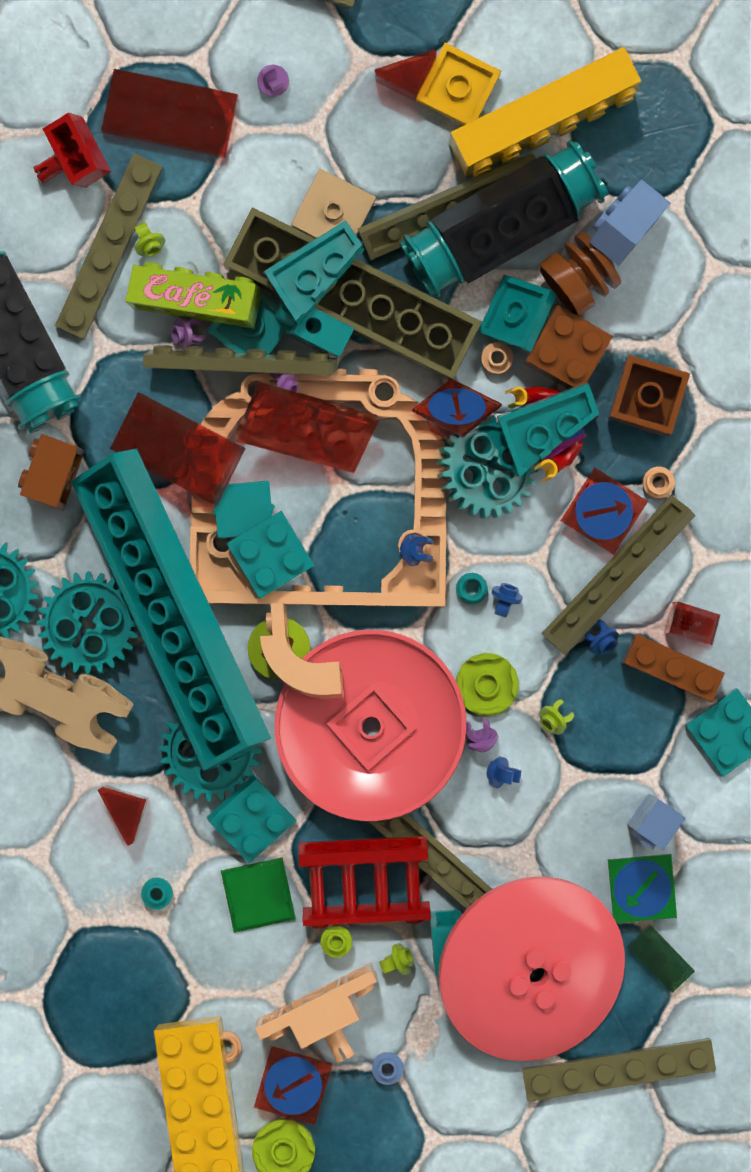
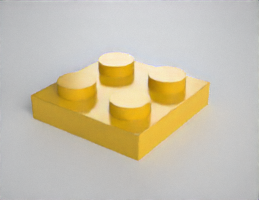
(458, 85)

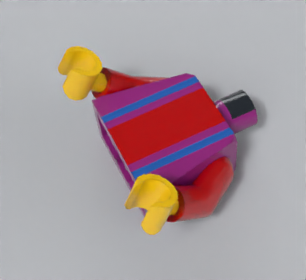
(565, 452)

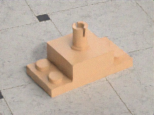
(322, 1013)

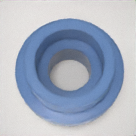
(391, 1058)

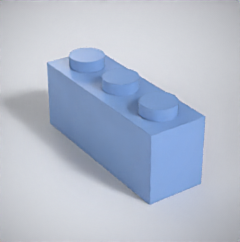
(628, 221)
(655, 823)

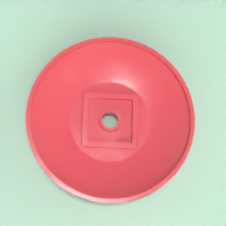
(418, 736)
(509, 936)

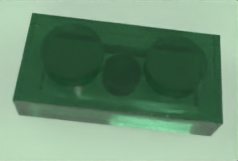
(660, 958)

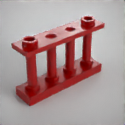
(377, 853)

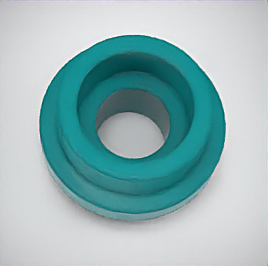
(479, 581)
(164, 886)

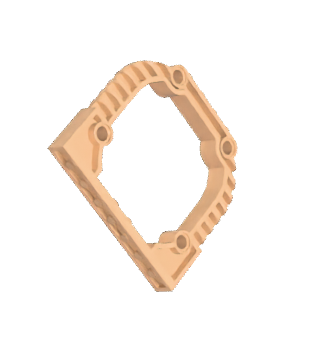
(405, 585)

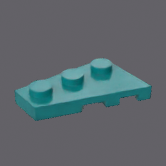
(313, 269)
(544, 424)

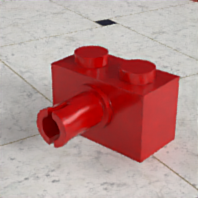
(74, 153)

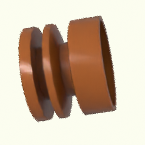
(579, 274)

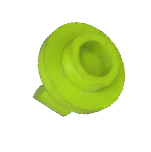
(149, 243)
(552, 720)
(336, 941)
(399, 959)

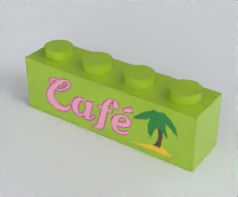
(194, 295)

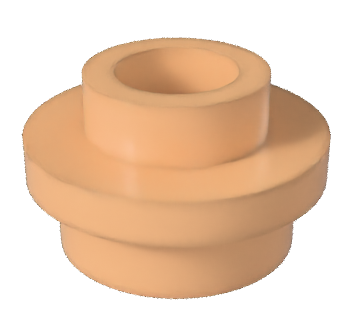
(497, 368)
(667, 477)
(236, 1045)

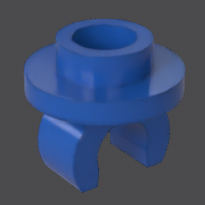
(412, 549)
(506, 595)
(604, 641)
(500, 773)

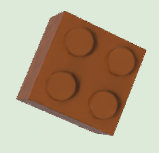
(568, 349)
(648, 396)
(51, 471)

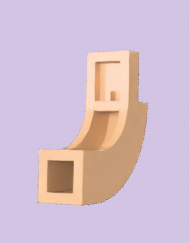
(307, 678)

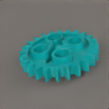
(480, 493)
(17, 593)
(63, 607)
(190, 770)

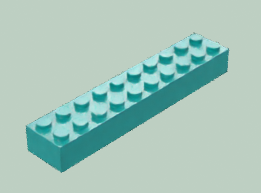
(170, 609)

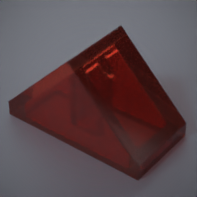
(407, 75)
(692, 623)
(126, 810)

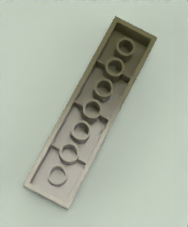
(365, 299)

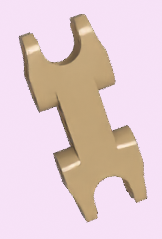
(70, 703)

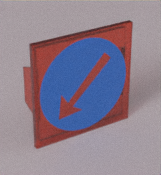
(455, 409)
(604, 511)
(293, 1085)

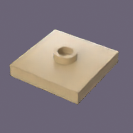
(331, 203)

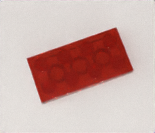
(169, 113)
(306, 427)
(179, 448)

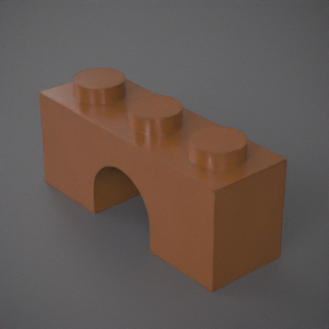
(673, 667)

